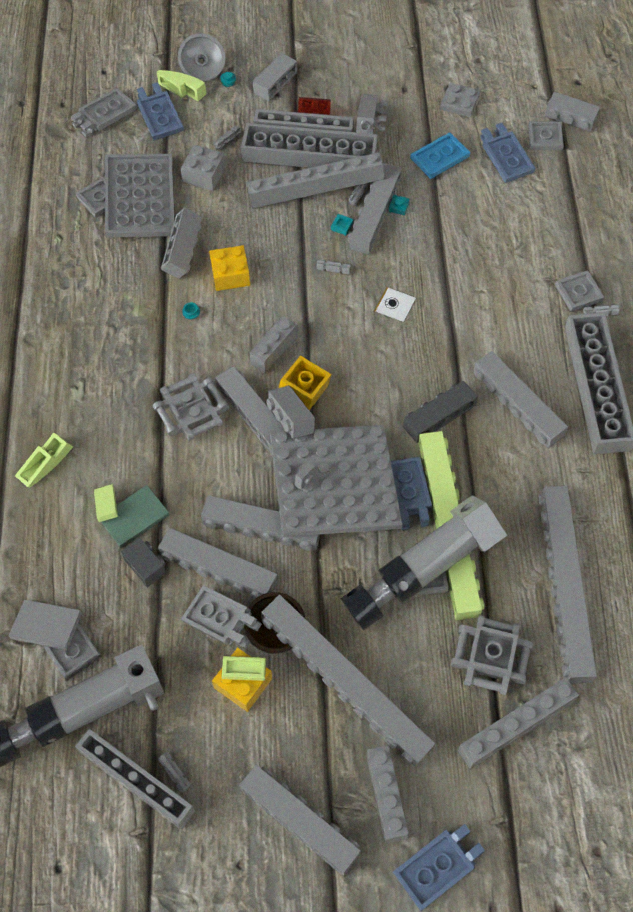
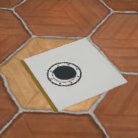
(395, 304)

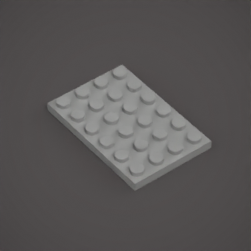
(138, 195)

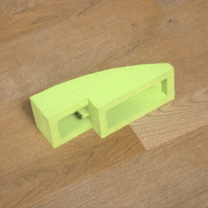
(182, 84)
(43, 460)

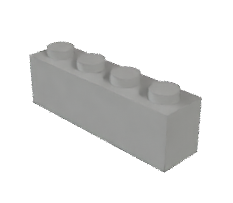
(181, 243)
(387, 794)

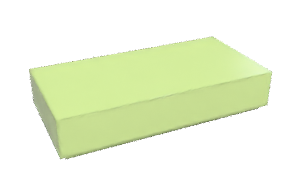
(105, 503)
(244, 668)

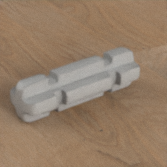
(227, 137)
(357, 194)
(333, 266)
(613, 309)
(174, 772)

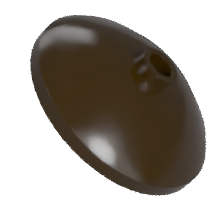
(265, 638)

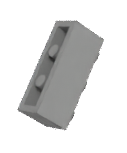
(275, 77)
(572, 111)
(273, 344)
(291, 412)

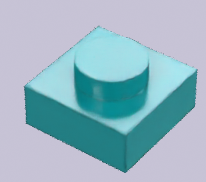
(399, 205)
(342, 224)

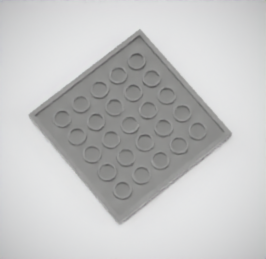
(350, 483)

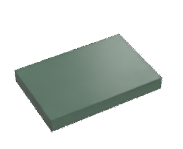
(135, 516)

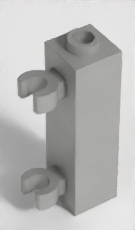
(367, 114)

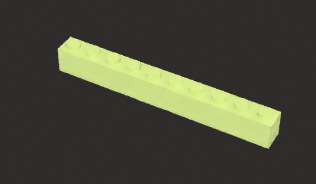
(444, 498)

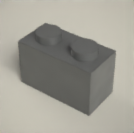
(143, 561)

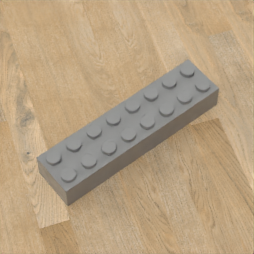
(303, 145)
(599, 383)

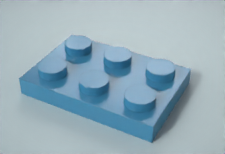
(440, 155)

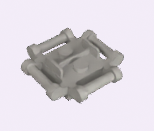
(191, 407)
(492, 654)

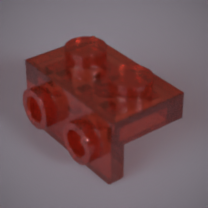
(314, 106)

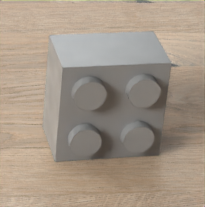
(203, 167)

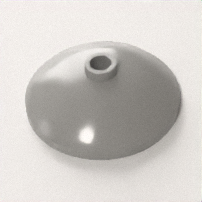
(201, 47)

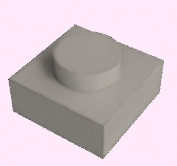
(304, 476)

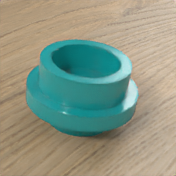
(228, 79)
(191, 311)

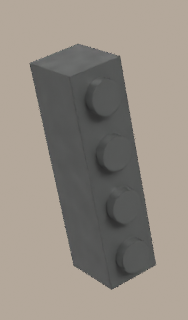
(440, 411)

